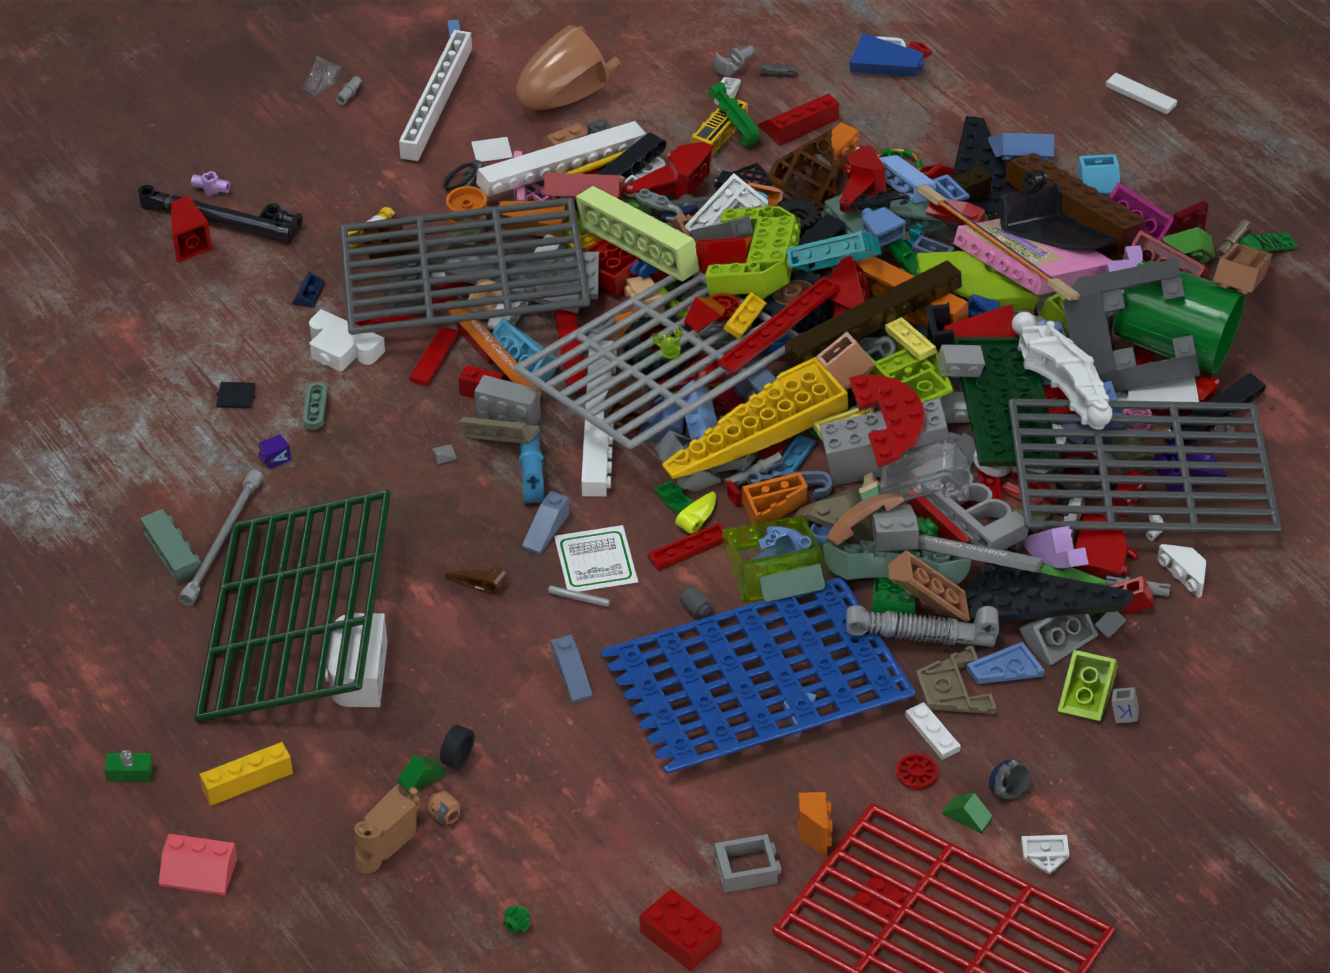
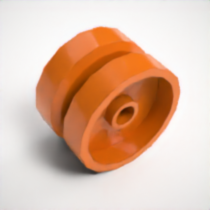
(465, 199)

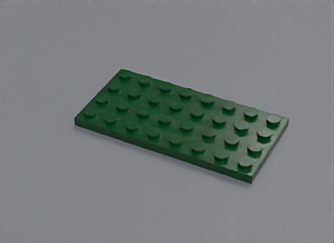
(988, 400)

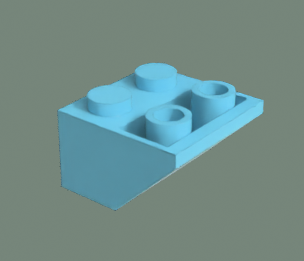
(1099, 172)

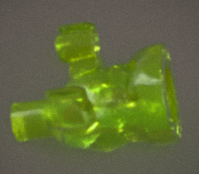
(669, 345)

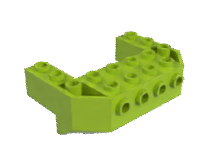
(767, 260)

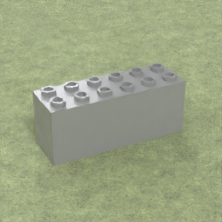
(849, 448)

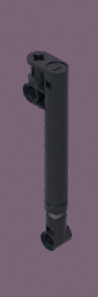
(271, 222)

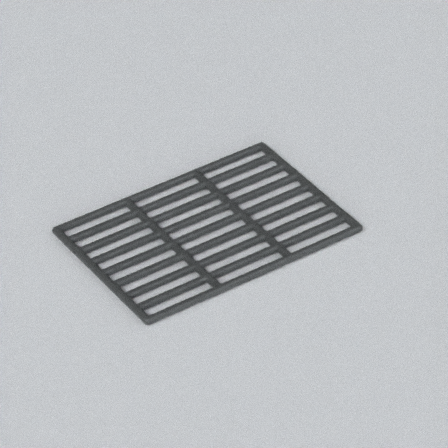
(501, 260)
(1182, 464)

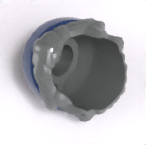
(1009, 779)

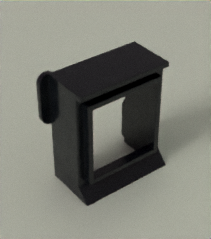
(937, 320)

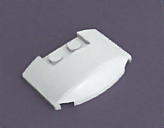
(731, 194)

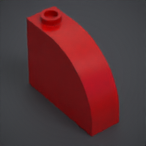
(722, 251)
(1104, 550)

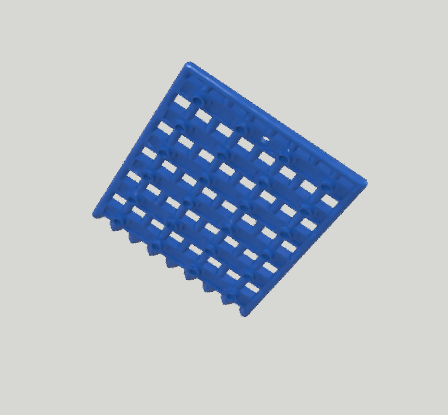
(739, 681)

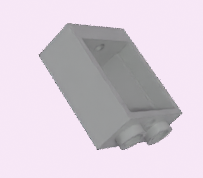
(749, 878)

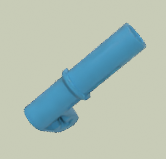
(532, 471)

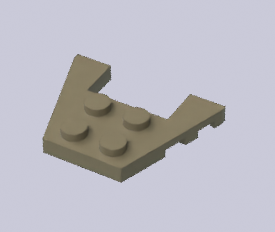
(945, 689)

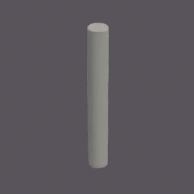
(579, 596)

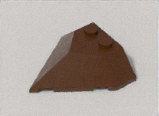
(808, 171)

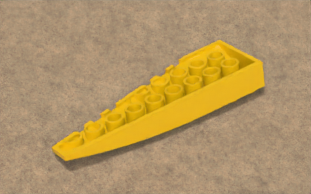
(776, 413)

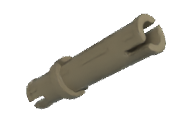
(1235, 236)

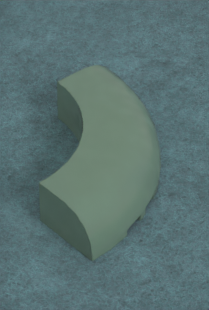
(863, 561)

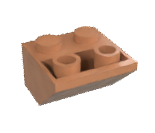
(845, 360)

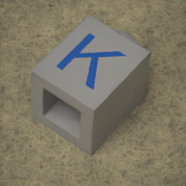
(1125, 705)

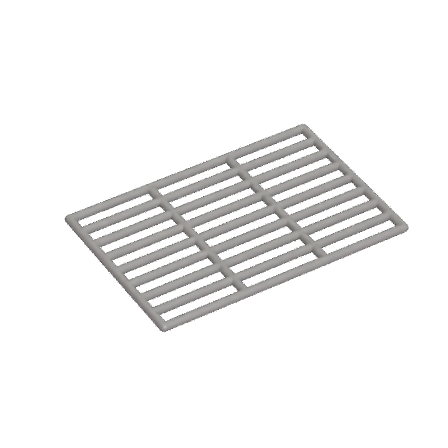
(633, 371)

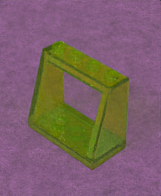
(748, 572)

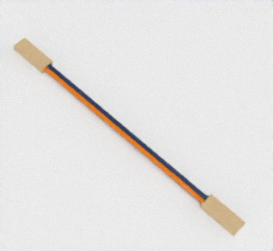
(1056, 284)

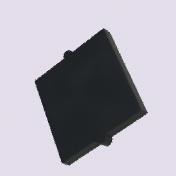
(235, 395)

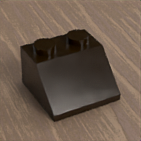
(975, 182)

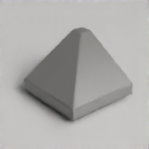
(444, 454)

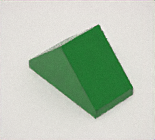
(420, 772)
(968, 811)

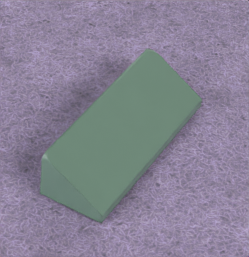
(791, 583)

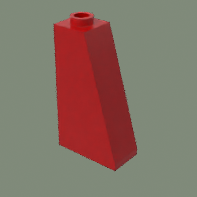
(988, 324)

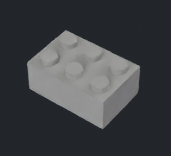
(507, 401)

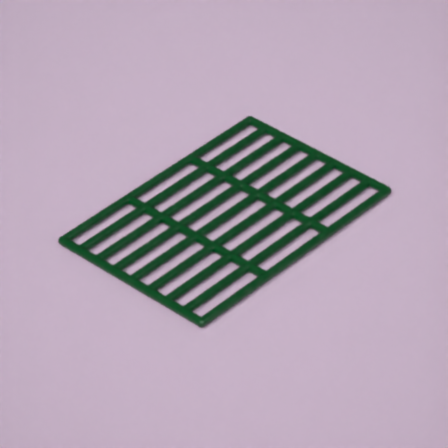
(290, 633)

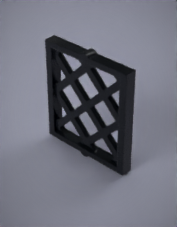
(762, 172)

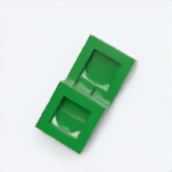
(672, 497)

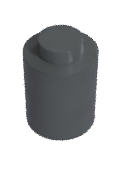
(696, 602)

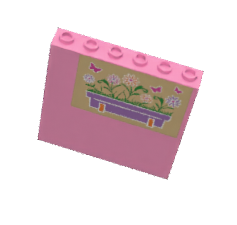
(1055, 261)

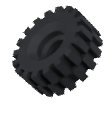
(804, 209)

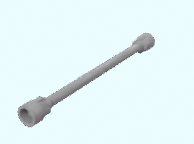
(190, 592)

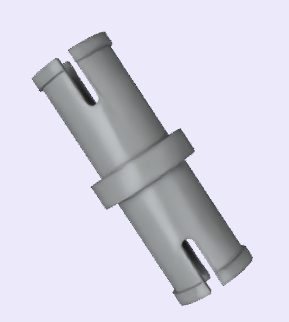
(348, 90)

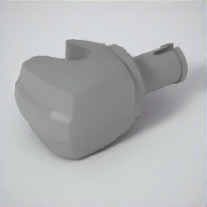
(736, 60)

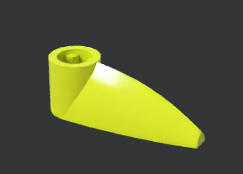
(695, 514)

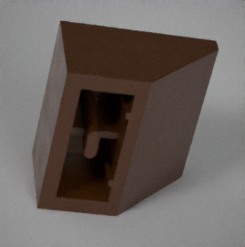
(624, 402)

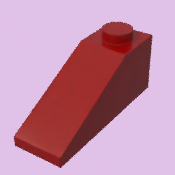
(971, 211)
(1142, 594)

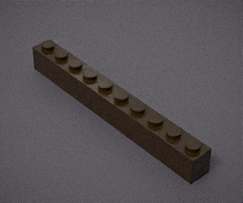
(876, 311)

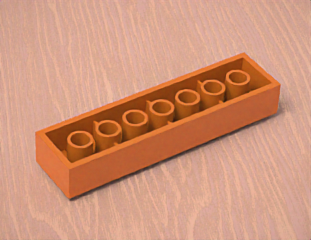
(885, 276)

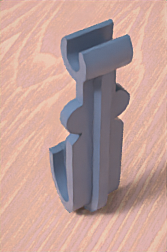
(811, 478)

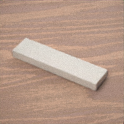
(1141, 93)

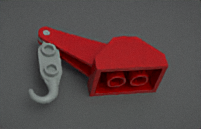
(684, 174)
(852, 292)

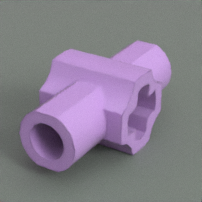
(210, 183)

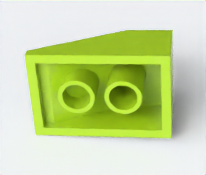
(1088, 685)

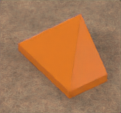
(774, 194)

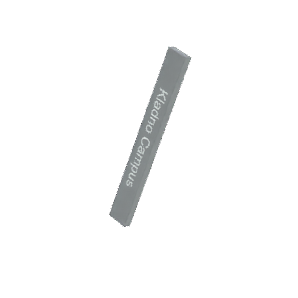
(979, 553)

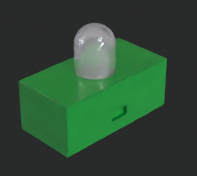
(128, 767)

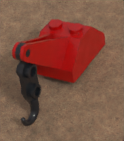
(866, 182)

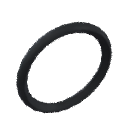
(457, 170)

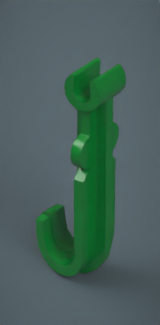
(736, 115)

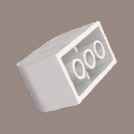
(375, 663)

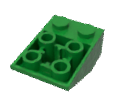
(892, 598)

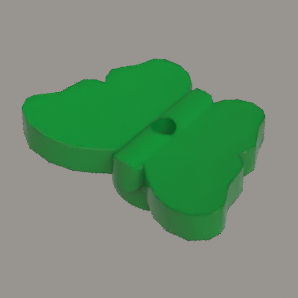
(927, 526)

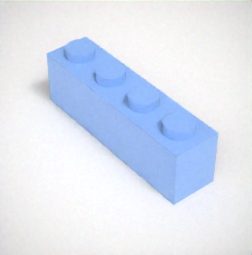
(905, 177)
(702, 417)

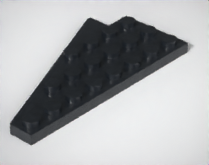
(975, 152)
(1036, 595)

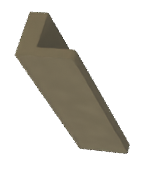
(498, 430)

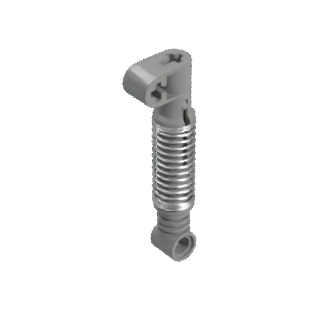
(950, 631)

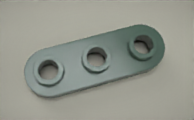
(315, 405)

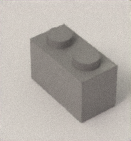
(961, 360)

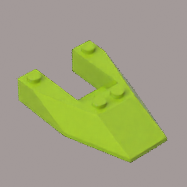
(921, 375)

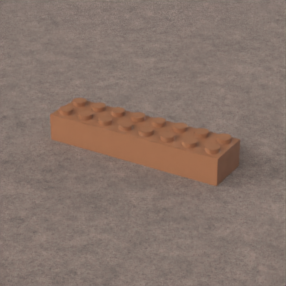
(1242, 268)

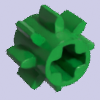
(516, 919)

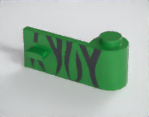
(1270, 241)

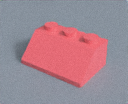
(197, 864)

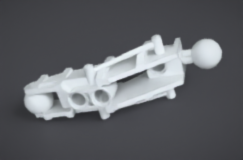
(1066, 366)

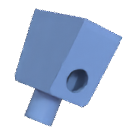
(883, 224)

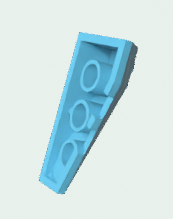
(521, 346)

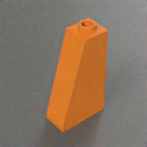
(532, 212)

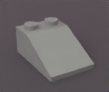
(895, 528)

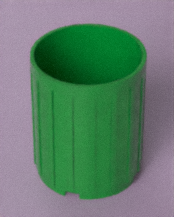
(1205, 313)

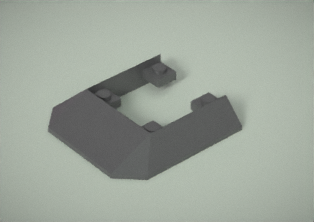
(1091, 334)

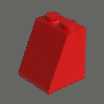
(188, 229)

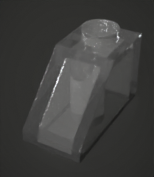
(321, 76)

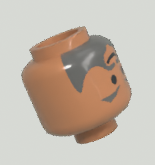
(443, 808)

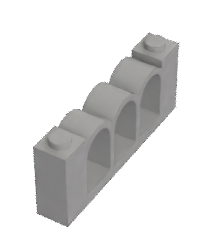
(998, 535)

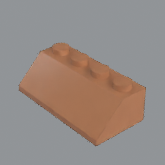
(929, 586)

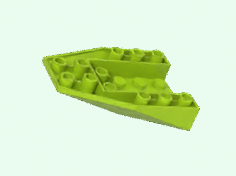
(981, 279)

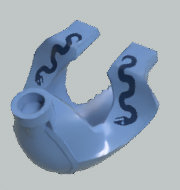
(782, 541)

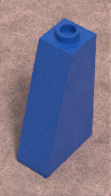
(884, 57)

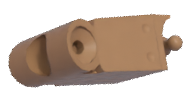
(385, 829)

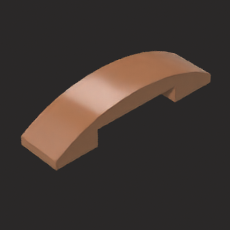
(842, 530)

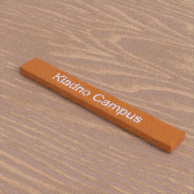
(492, 348)

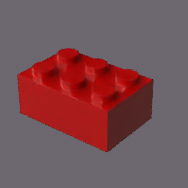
(680, 929)

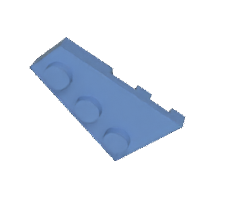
(1006, 665)

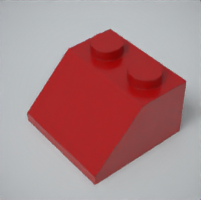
(472, 376)

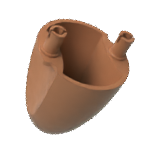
(563, 71)

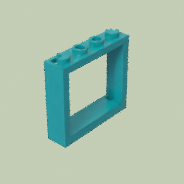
(830, 251)

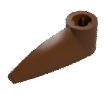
(480, 580)

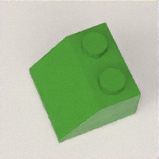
(1193, 243)

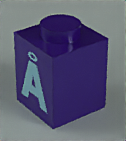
(274, 451)

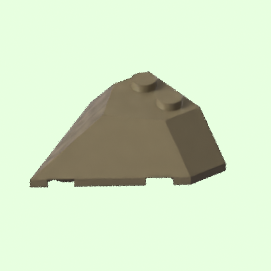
(830, 509)

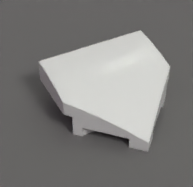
(1045, 851)

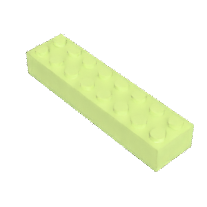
(638, 233)

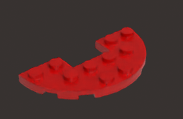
(900, 410)

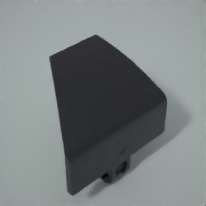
(1039, 217)

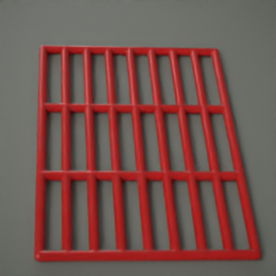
(916, 893)

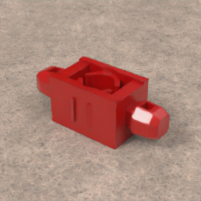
(1206, 390)

